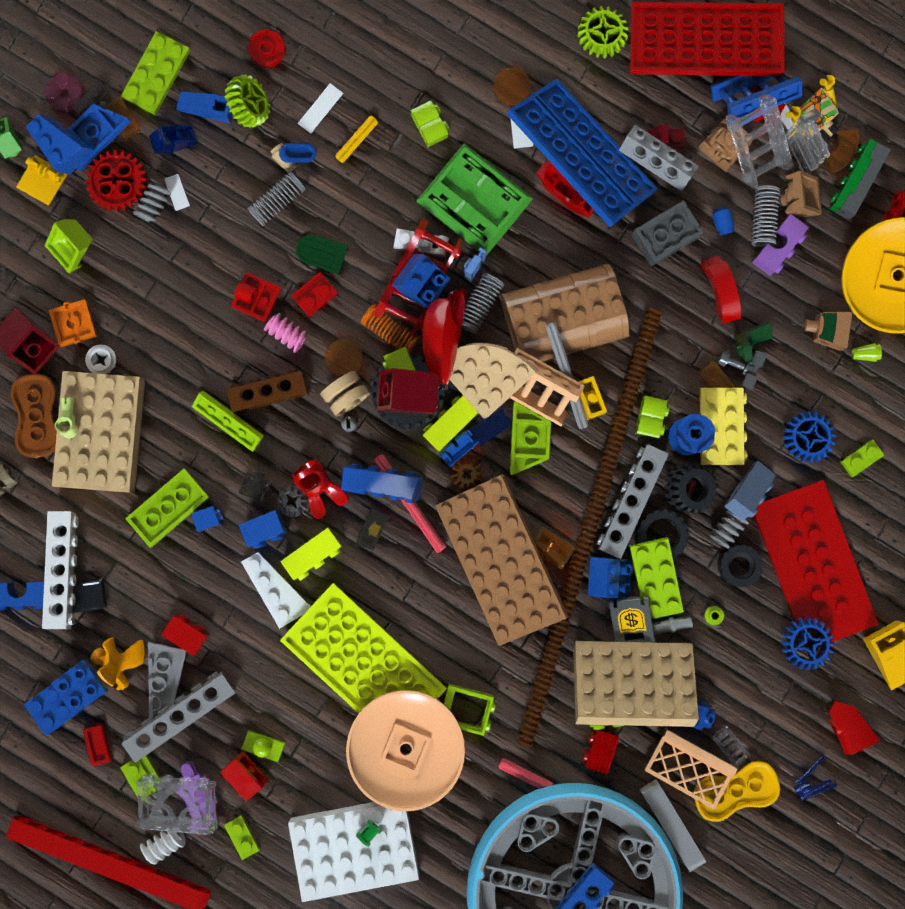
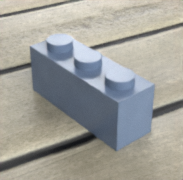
(750, 491)

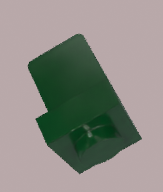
(751, 337)

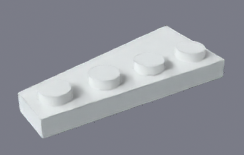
(278, 595)

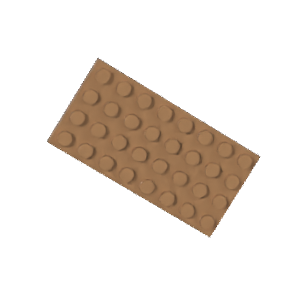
(501, 560)

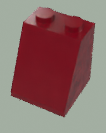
(26, 341)
(408, 391)

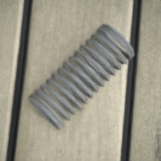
(254, 211)
(767, 240)
(499, 285)

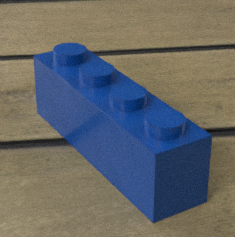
(382, 483)

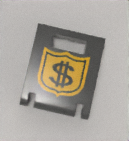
(632, 617)

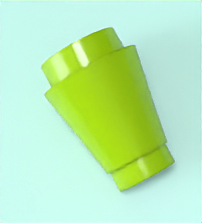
(867, 352)

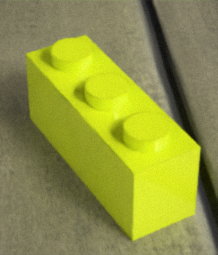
(450, 423)
(312, 554)

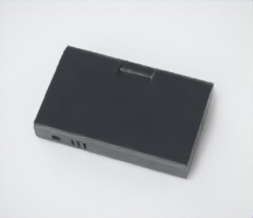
(88, 596)

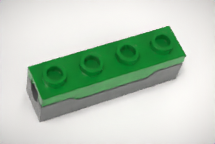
(860, 178)

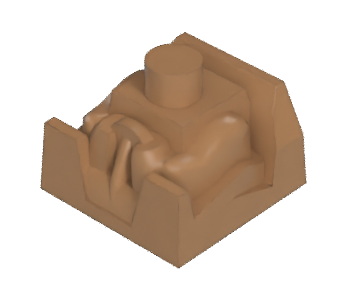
(720, 146)
(802, 195)

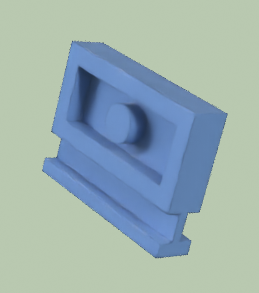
(473, 265)

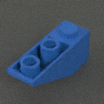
(205, 105)

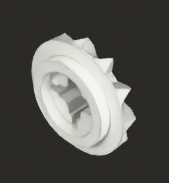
(92, 359)

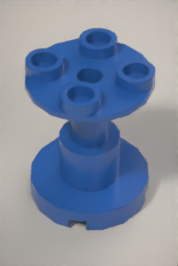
(691, 434)

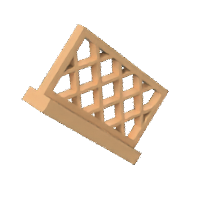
(702, 756)

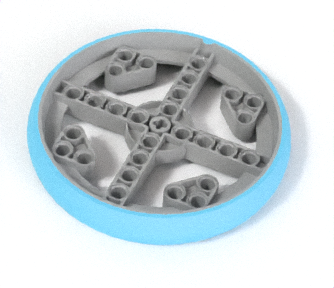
(570, 798)

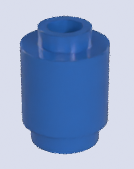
(723, 220)

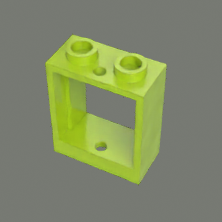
(490, 707)

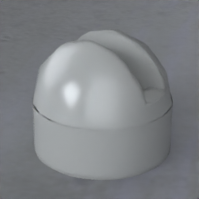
(353, 424)

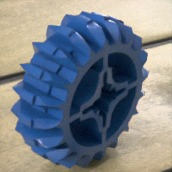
(825, 439)
(823, 639)

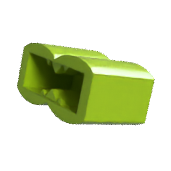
(429, 123)
(651, 417)

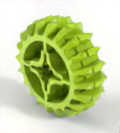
(616, 29)
(247, 101)

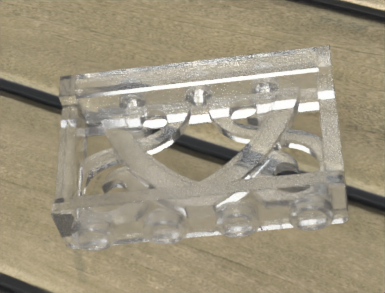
(182, 824)

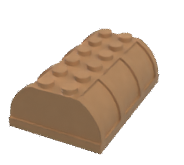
(582, 305)

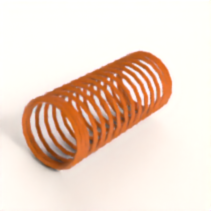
(368, 315)

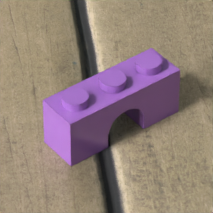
(791, 232)

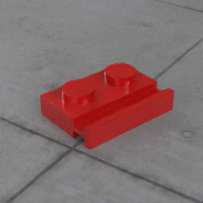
(314, 294)

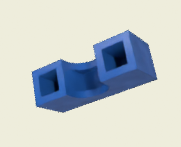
(33, 596)

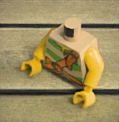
(825, 102)

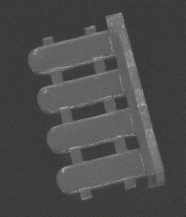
(807, 142)

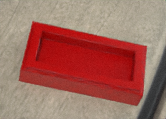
(97, 744)

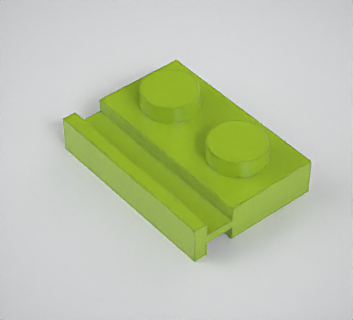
(136, 771)

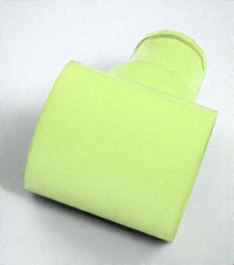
(66, 418)

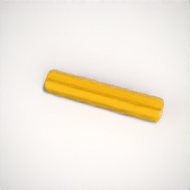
(356, 139)

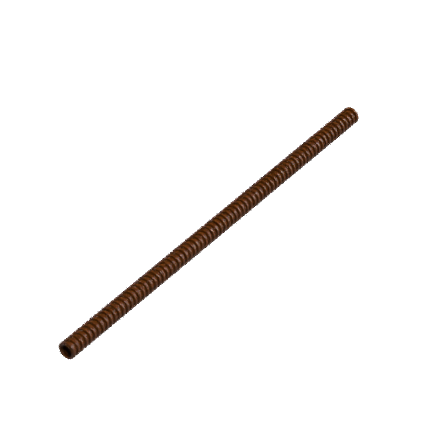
(590, 524)

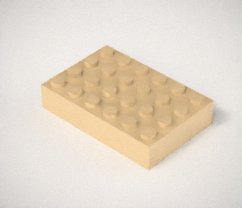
(108, 433)
(635, 684)

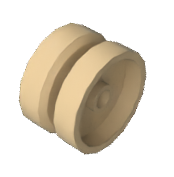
(345, 393)

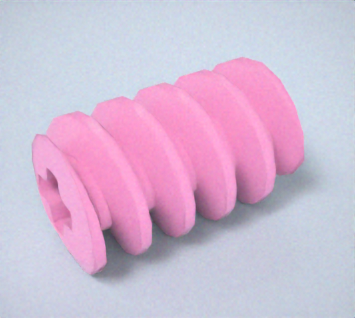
(285, 332)

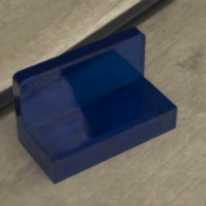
(491, 427)

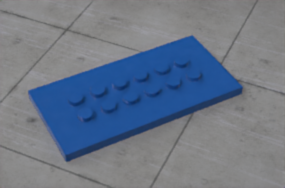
(582, 152)

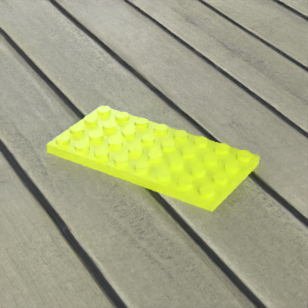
(355, 652)

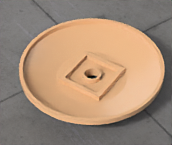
(397, 778)

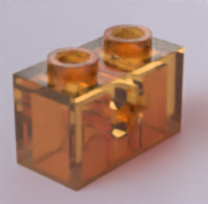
(553, 548)

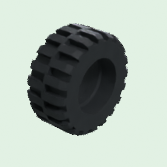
(407, 420)

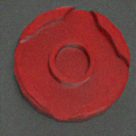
(266, 48)

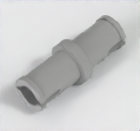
(672, 625)

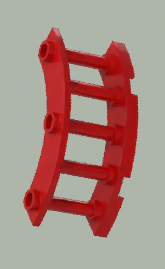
(384, 304)

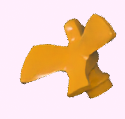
(115, 663)

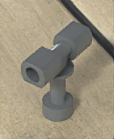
(748, 369)

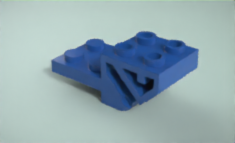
(66, 697)

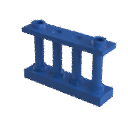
(784, 92)

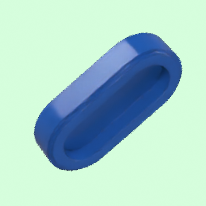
(297, 153)

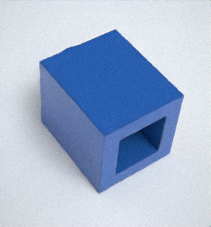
(207, 518)

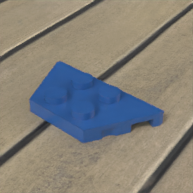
(97, 129)

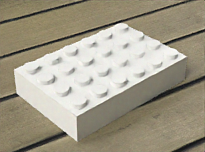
(337, 863)

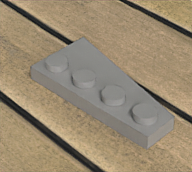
(165, 669)

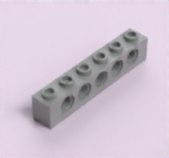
(657, 459)
(139, 749)

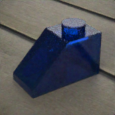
(172, 139)

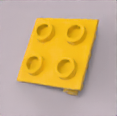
(41, 180)

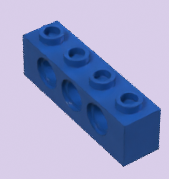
(592, 877)

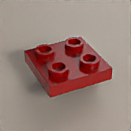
(255, 297)

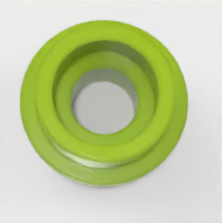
(708, 615)

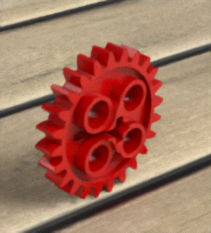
(117, 164)

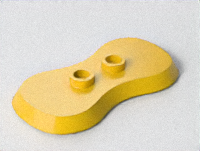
(750, 787)

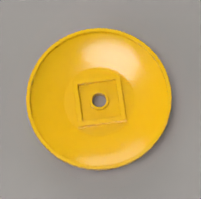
(869, 276)

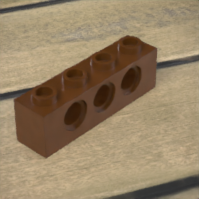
(240, 404)

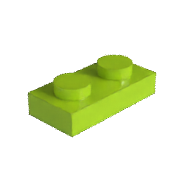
(862, 458)
(242, 837)

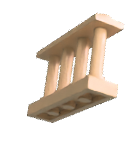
(554, 381)

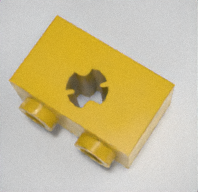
(591, 399)

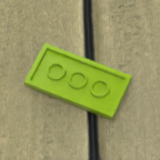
(155, 73)
(167, 508)
(657, 577)

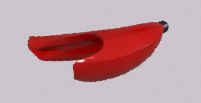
(442, 334)

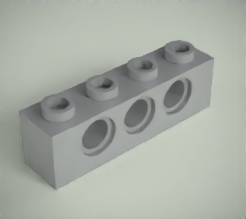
(658, 157)

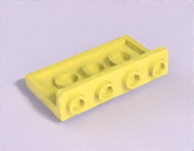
(727, 414)

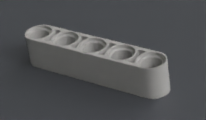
(672, 825)

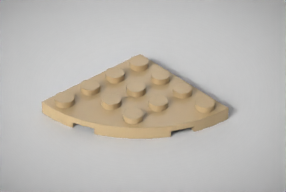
(489, 375)

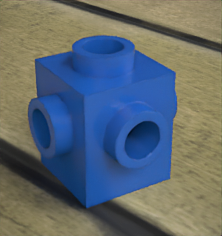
(706, 715)

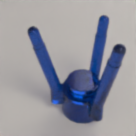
(805, 790)

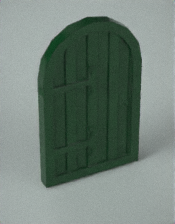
(321, 253)

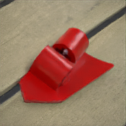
(851, 728)

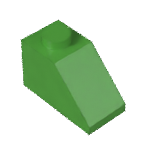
(9, 142)

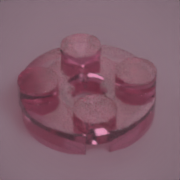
(57, 85)

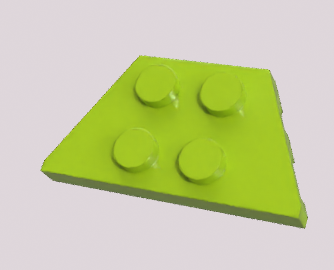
(529, 439)

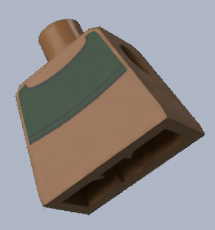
(830, 329)

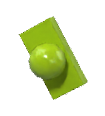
(263, 746)

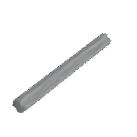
(564, 368)

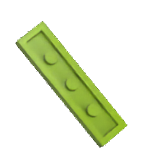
(227, 421)

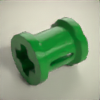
(368, 833)

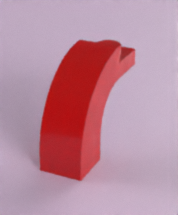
(562, 190)
(724, 289)

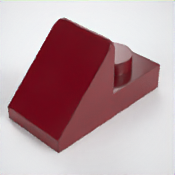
(671, 137)

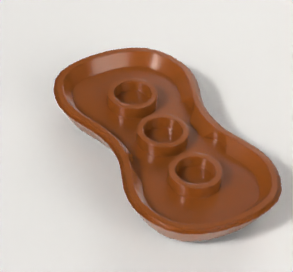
(36, 429)

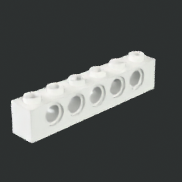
(52, 580)

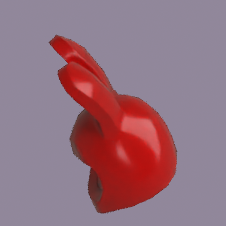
(314, 480)

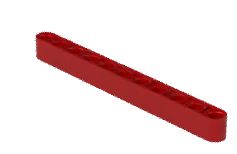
(108, 863)

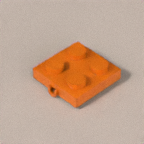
(73, 323)

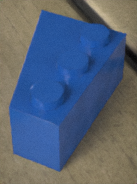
(59, 146)

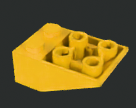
(888, 651)

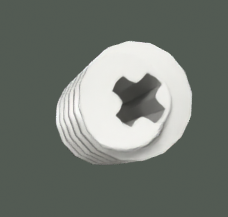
(162, 846)

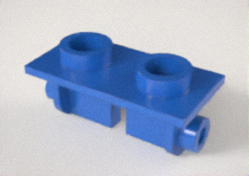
(464, 444)

